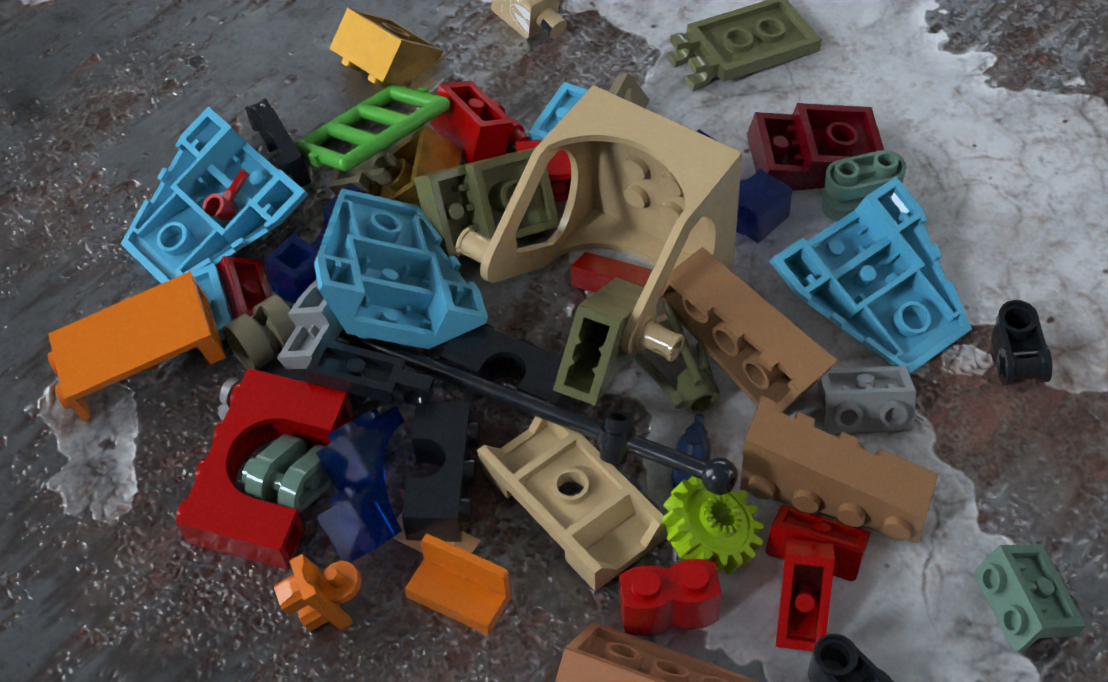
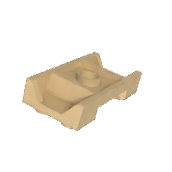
(598, 528)

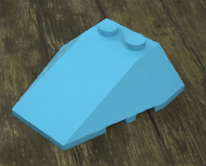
(175, 232)
(390, 275)
(879, 279)

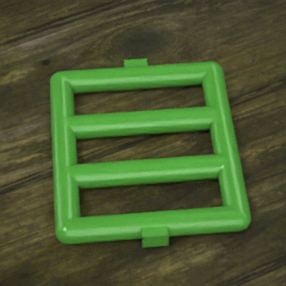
(370, 143)

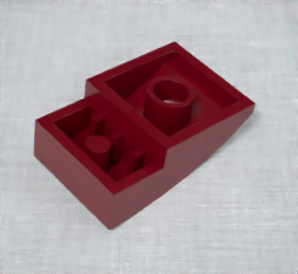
(804, 143)

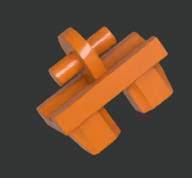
(318, 593)

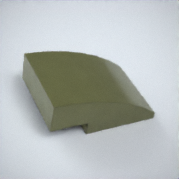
(478, 195)

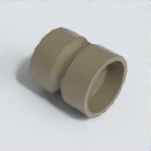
(260, 335)

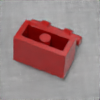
(476, 122)

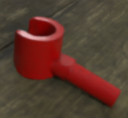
(222, 205)

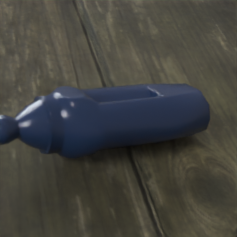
(694, 443)

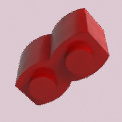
(660, 598)

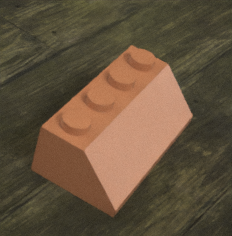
(614, 656)

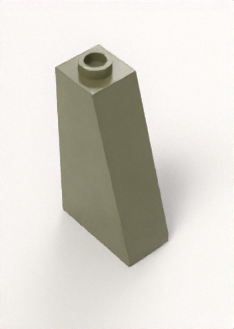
(594, 341)

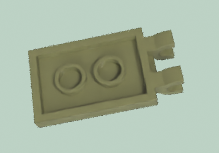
(743, 42)

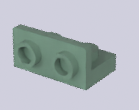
(1027, 595)

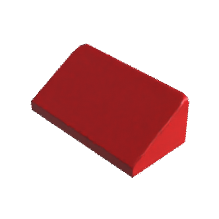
(595, 271)
(243, 283)
(848, 541)

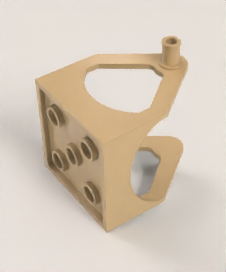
(633, 190)

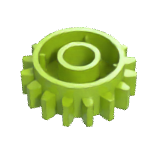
(711, 525)

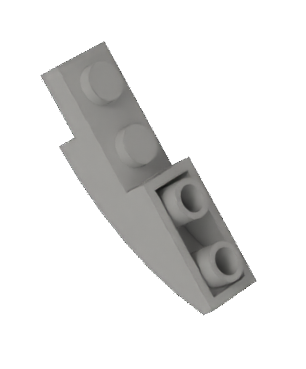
(313, 323)

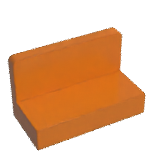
(460, 585)

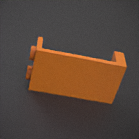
(132, 339)

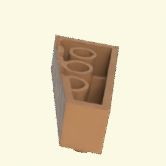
(744, 332)
(834, 475)

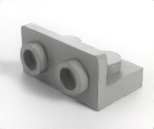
(867, 399)

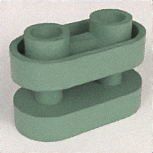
(855, 177)
(287, 471)

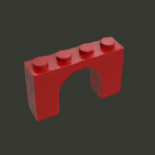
(259, 412)

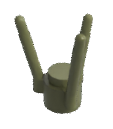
(695, 386)

